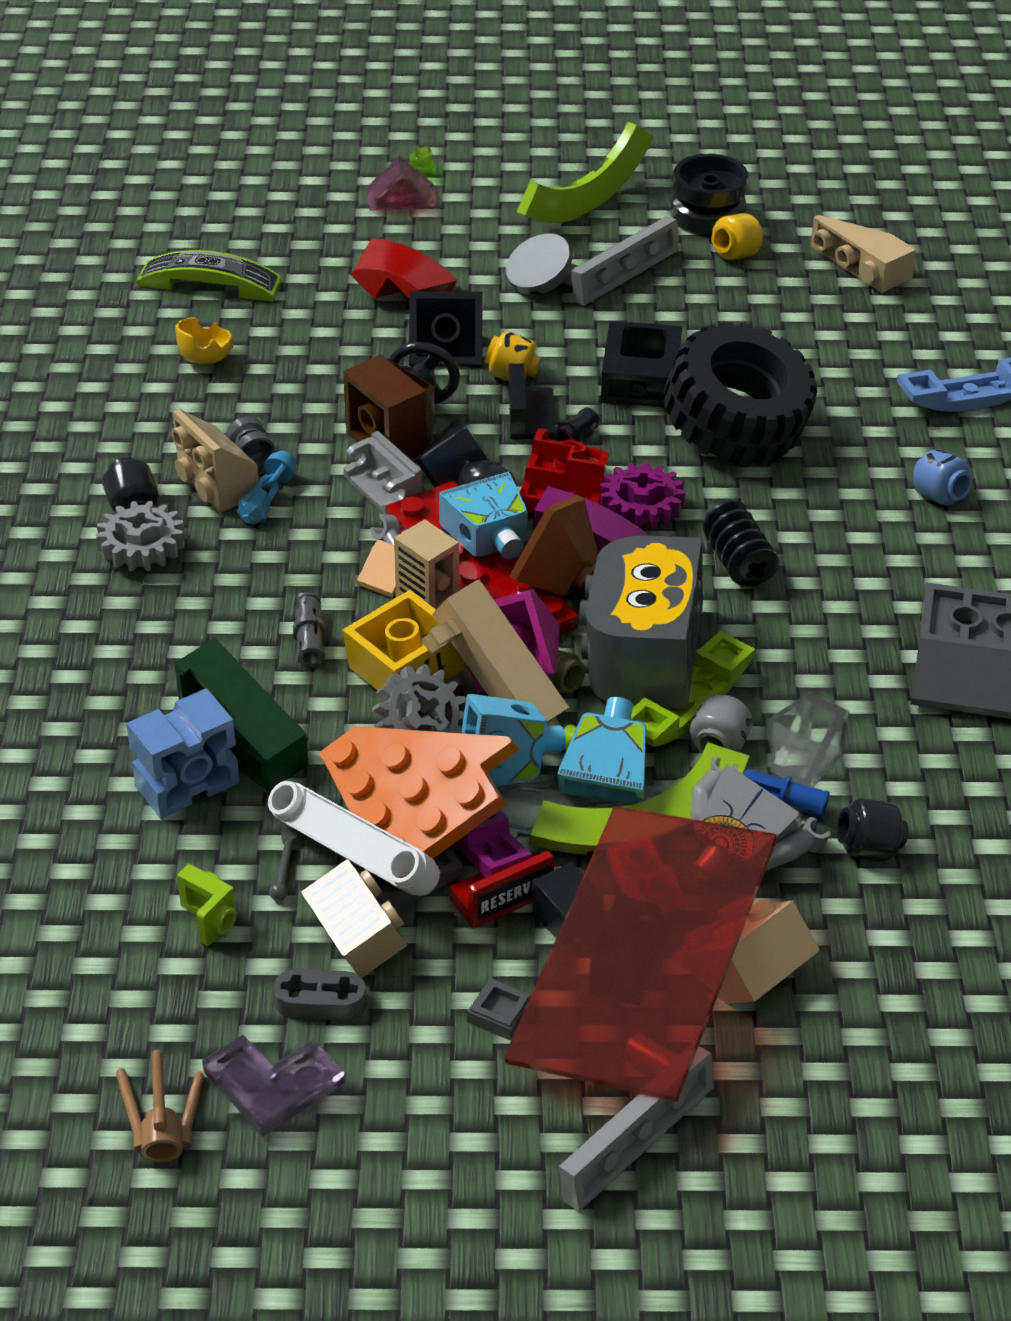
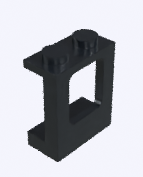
(634, 378)

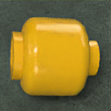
(737, 236)

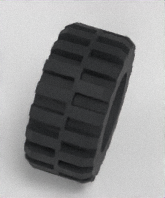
(728, 422)

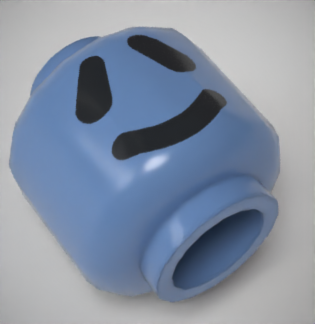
(942, 477)

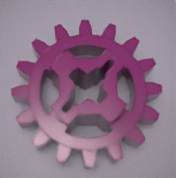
(643, 494)

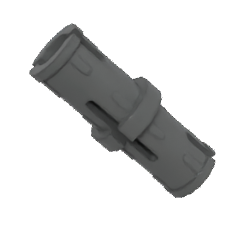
(309, 630)

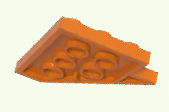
(418, 782)

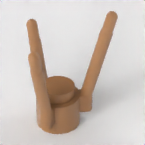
(161, 1132)

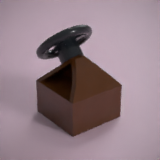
(397, 397)

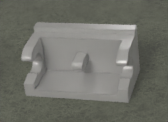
(382, 471)

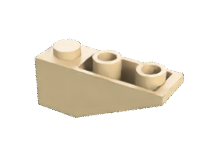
(867, 253)

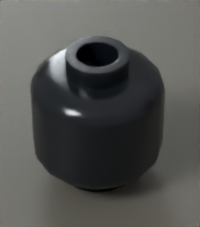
(128, 482)
(871, 829)

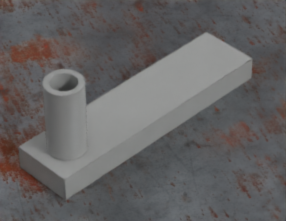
(623, 261)
(630, 1135)

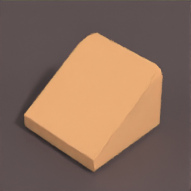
(379, 570)

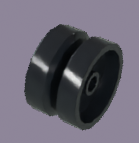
(707, 190)

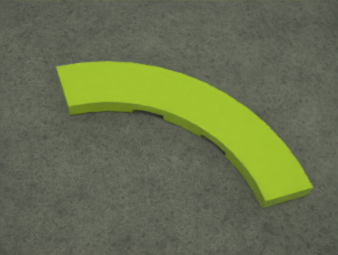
(568, 203)
(579, 829)

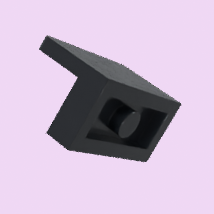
(529, 406)

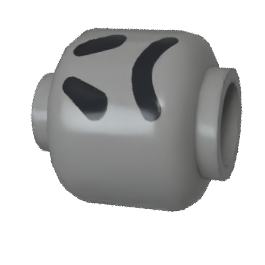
(721, 722)

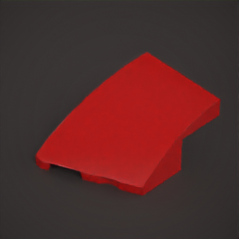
(392, 266)
(563, 466)

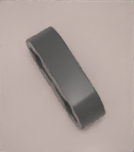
(319, 994)

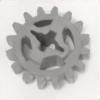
(140, 536)
(407, 696)

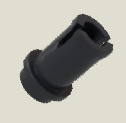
(578, 426)

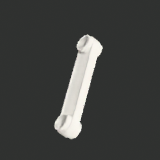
(354, 838)

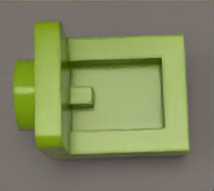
(208, 899)

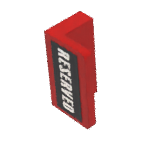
(491, 897)

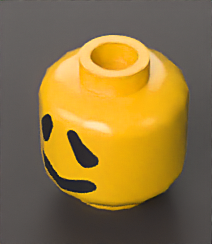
(512, 349)

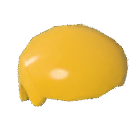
(202, 344)

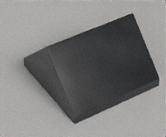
(449, 322)

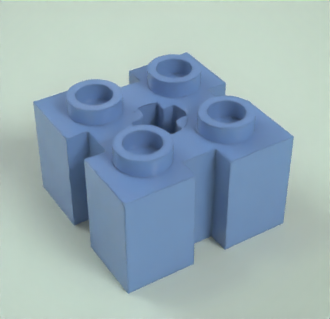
(183, 753)

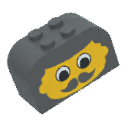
(644, 619)

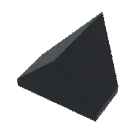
(450, 453)

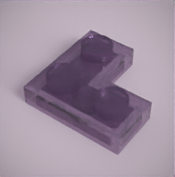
(270, 1092)

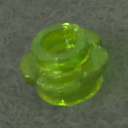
(422, 160)

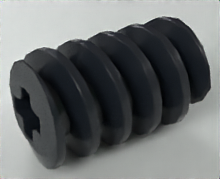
(740, 544)

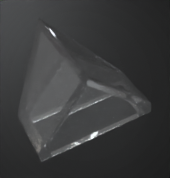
(807, 739)

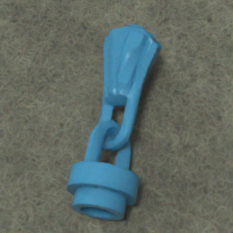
(255, 504)

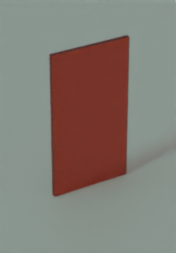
(642, 953)

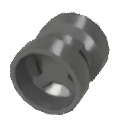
(251, 439)

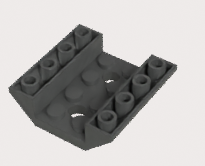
(964, 651)

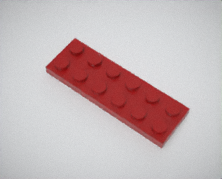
(490, 569)

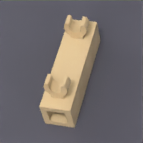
(493, 650)

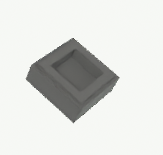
(498, 1008)

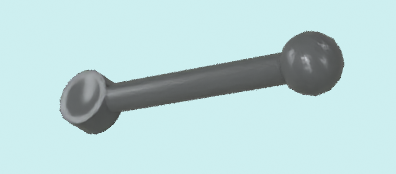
(289, 838)

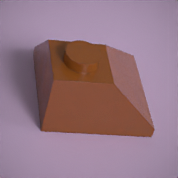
(559, 549)

